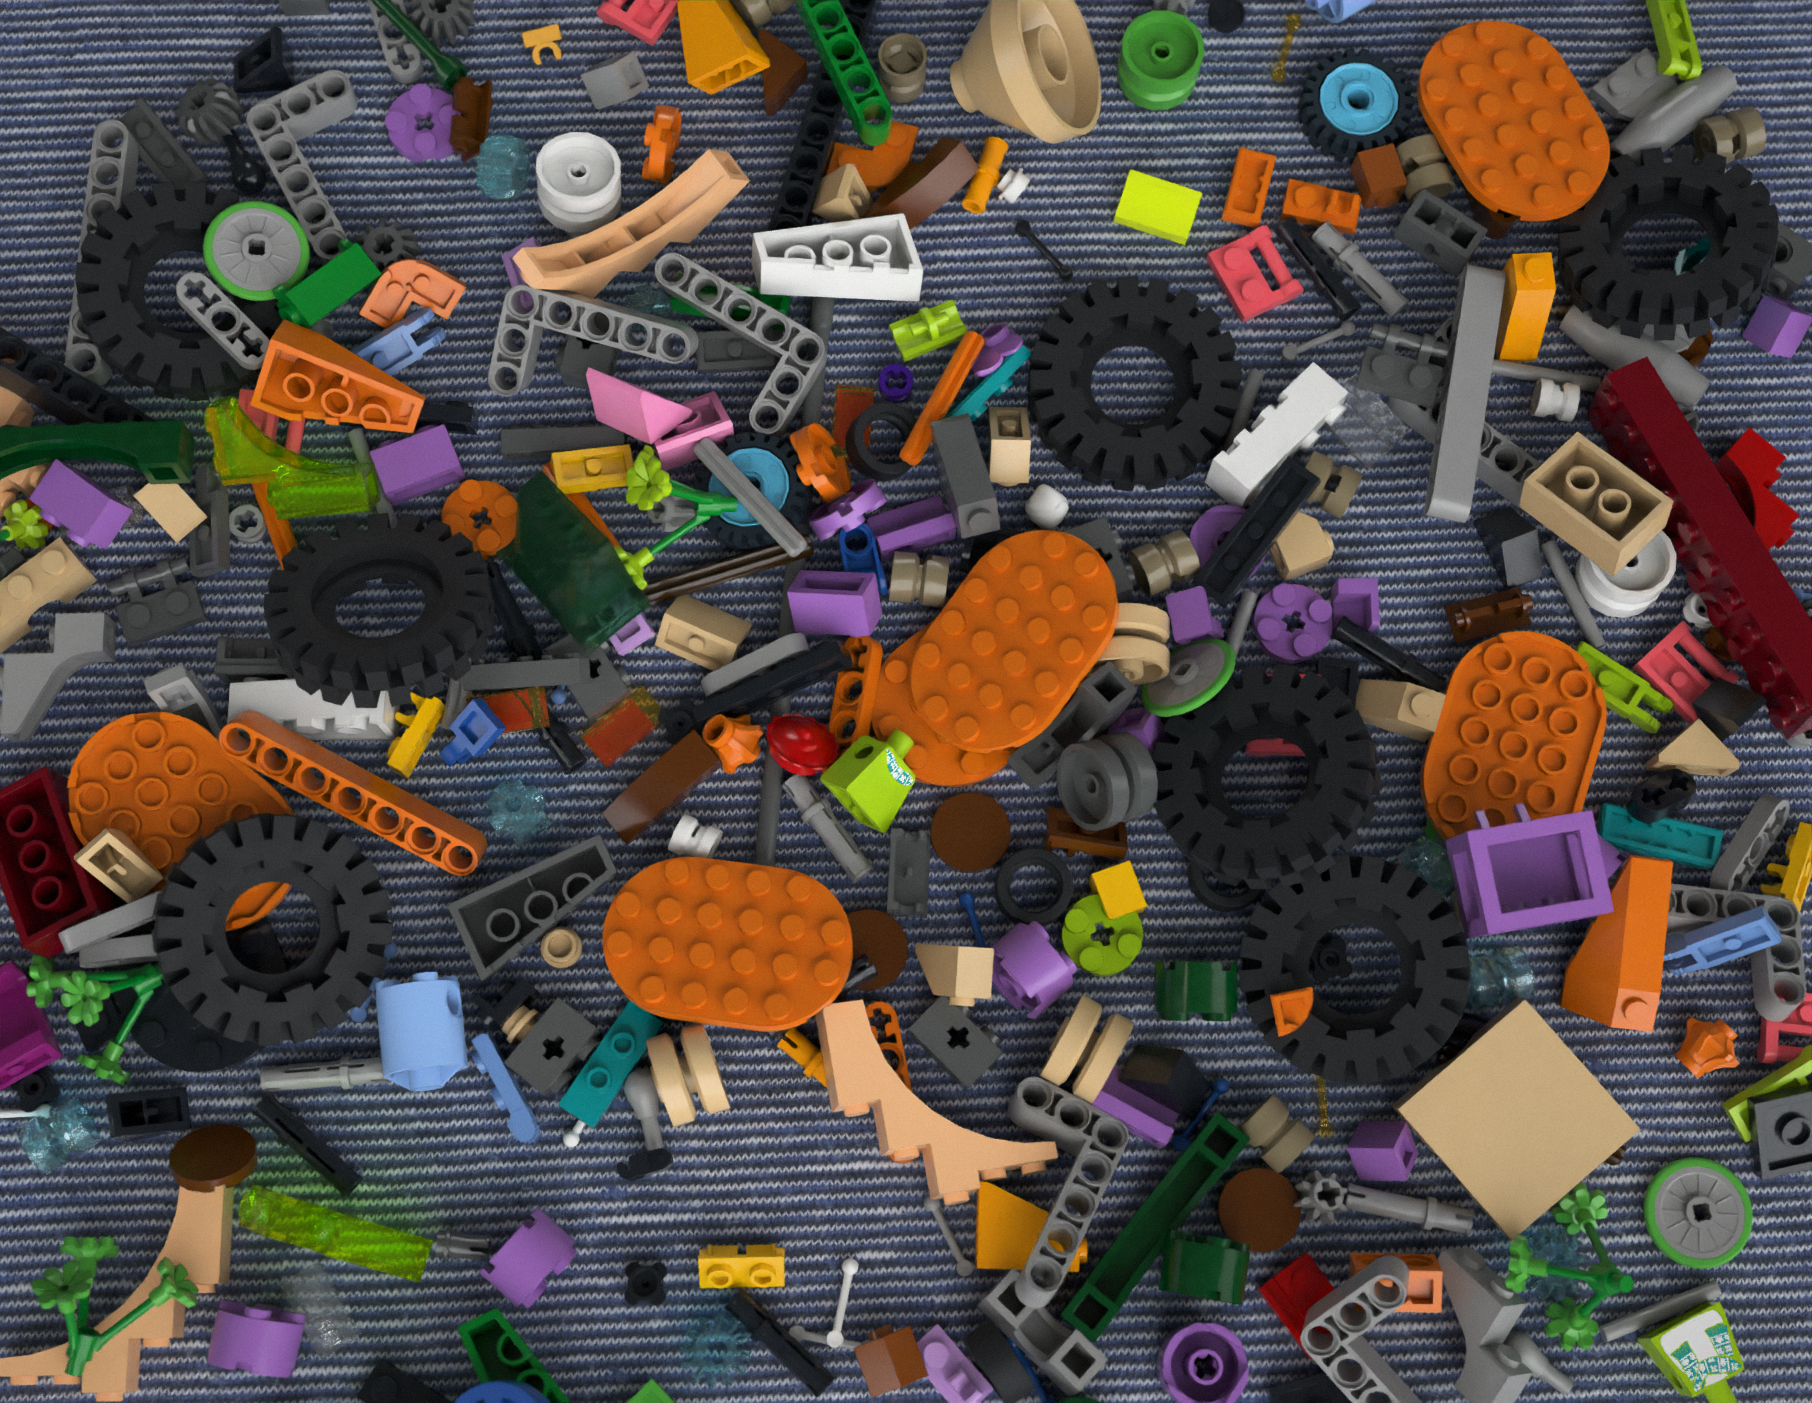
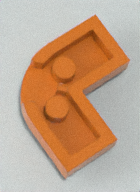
(882, 164)
(408, 282)

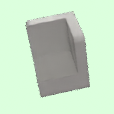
(615, 80)

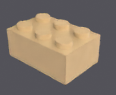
(1595, 503)

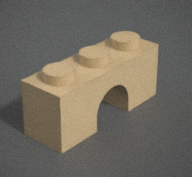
(46, 577)

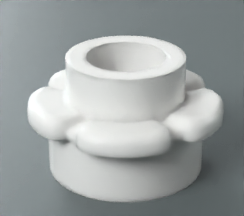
(1012, 185)
(1692, 614)

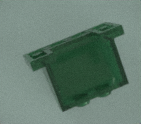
(570, 566)

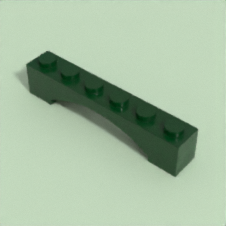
(156, 448)
(1144, 1235)

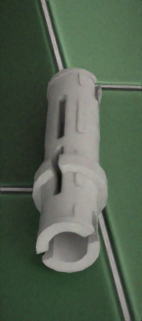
(1359, 269)
(833, 834)
(341, 1073)
(1409, 1209)

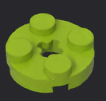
(1093, 956)

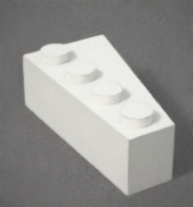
(1277, 434)
(310, 714)

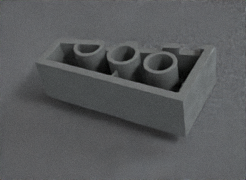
(523, 907)

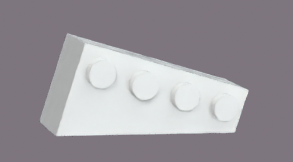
(840, 260)

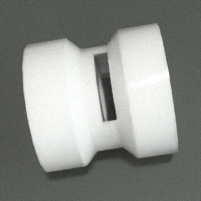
(1556, 400)
(694, 838)

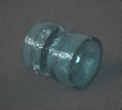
(1502, 975)
(73, 1131)

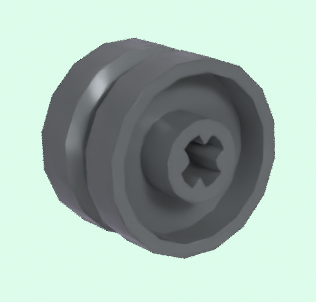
(1106, 781)

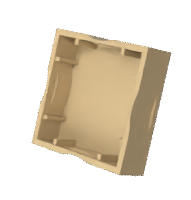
(1516, 1118)

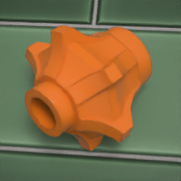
(733, 740)
(1707, 1046)

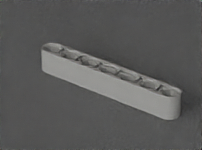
(103, 164)
(1465, 393)

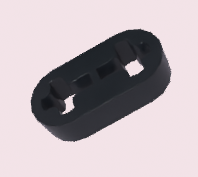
(1666, 802)

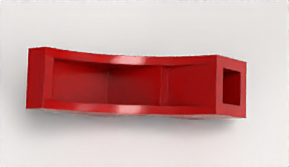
(1749, 471)

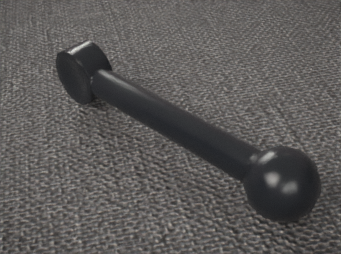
(1023, 230)

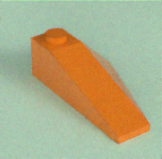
(323, 381)
(1622, 957)

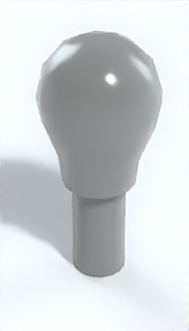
(644, 1099)
(1538, 1362)

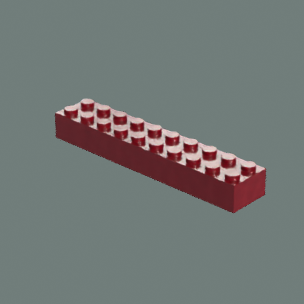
(1712, 541)

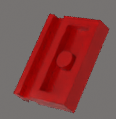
(1293, 1293)

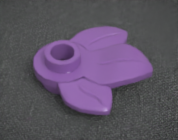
(999, 342)

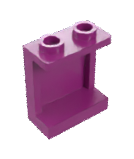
(25, 1030)

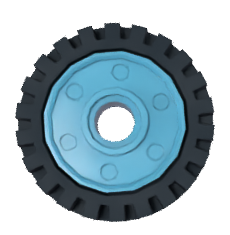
(1359, 81)
(772, 468)

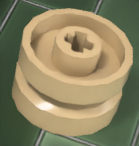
(1138, 644)
(1083, 1047)
(686, 1074)

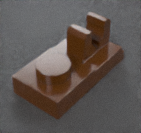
(1066, 834)

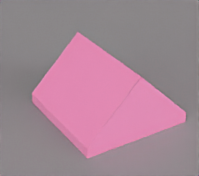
(633, 407)
(706, 421)

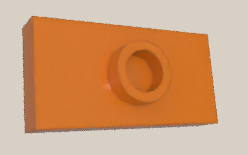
(1248, 187)

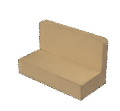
(701, 633)

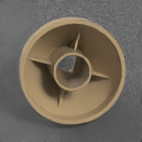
(1031, 69)

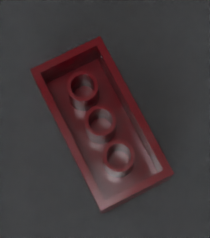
(38, 865)

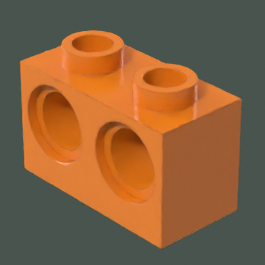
(1424, 1284)

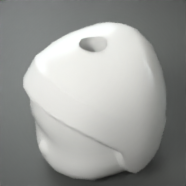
(1046, 507)

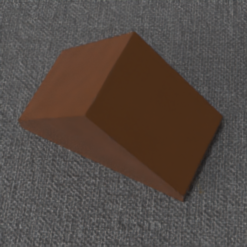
(785, 72)

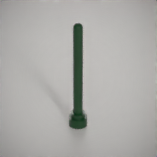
(446, 67)

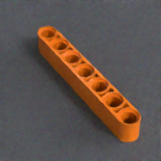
(334, 792)

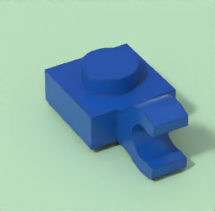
(475, 732)

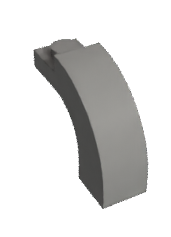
(182, 694)

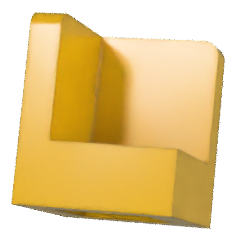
(1118, 890)

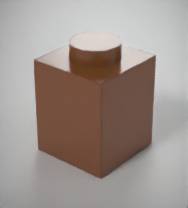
(1378, 177)
(890, 1359)

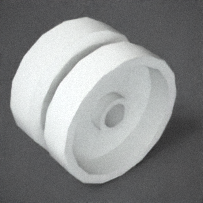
(578, 182)
(1634, 586)

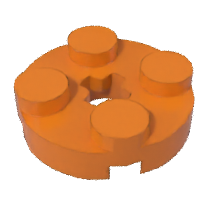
(663, 139)
(819, 463)
(479, 497)

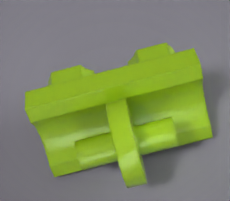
(927, 330)

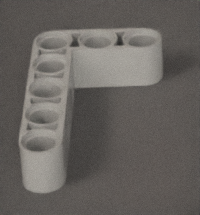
(282, 140)
(580, 325)
(754, 330)
(1493, 444)
(1767, 973)
(1076, 1190)
(1346, 1330)

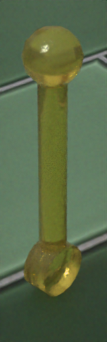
(1292, 23)
(1324, 1129)

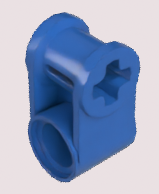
(865, 560)

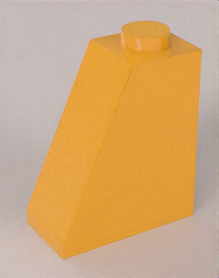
(717, 45)
(1525, 306)
(1009, 1229)

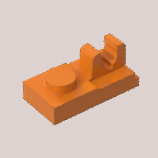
(1317, 204)

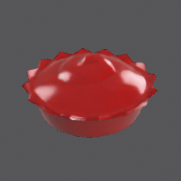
(801, 744)

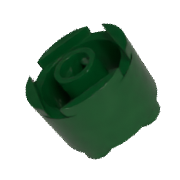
(1195, 989)
(1204, 1267)

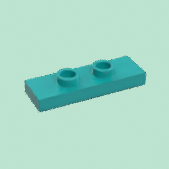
(995, 382)
(1664, 839)
(610, 1065)

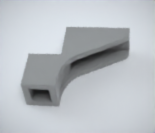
(35, 679)
(1486, 1317)

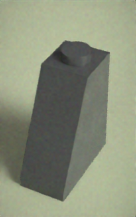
(964, 476)

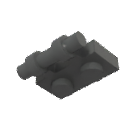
(1398, 375)
(162, 611)

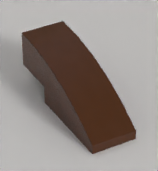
(926, 185)
(661, 787)

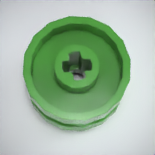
(1159, 60)

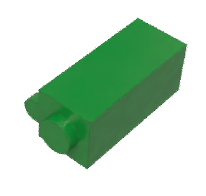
(327, 287)

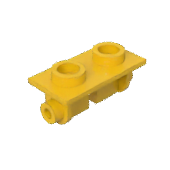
(724, 1268)

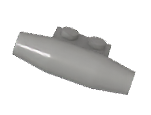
(1656, 105)
(1617, 350)

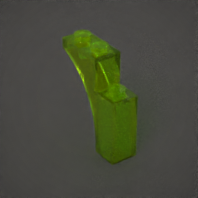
(297, 483)
(334, 1233)

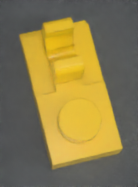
(591, 468)
(408, 749)
(1798, 872)

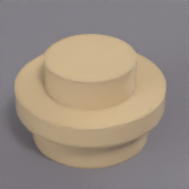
(561, 947)
(520, 1024)

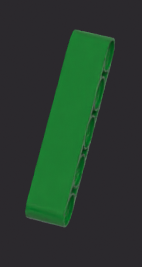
(850, 72)

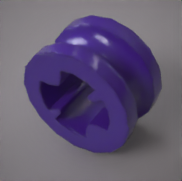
(895, 372)

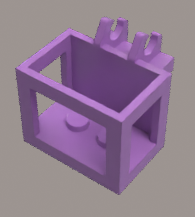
(1527, 873)

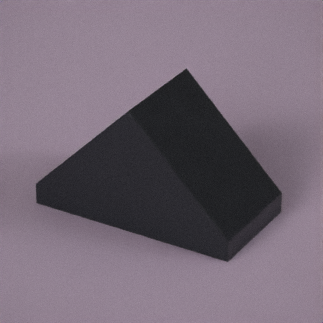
(265, 64)
(1511, 547)
(1726, 707)
(1166, 1077)
(147, 1113)

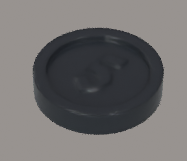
(1226, 15)

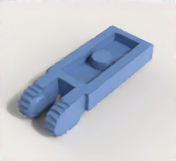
(395, 347)
(1721, 941)
(507, 1091)

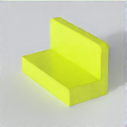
(1157, 207)

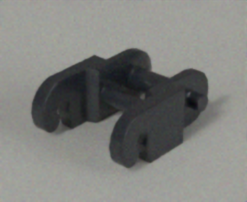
(645, 1164)

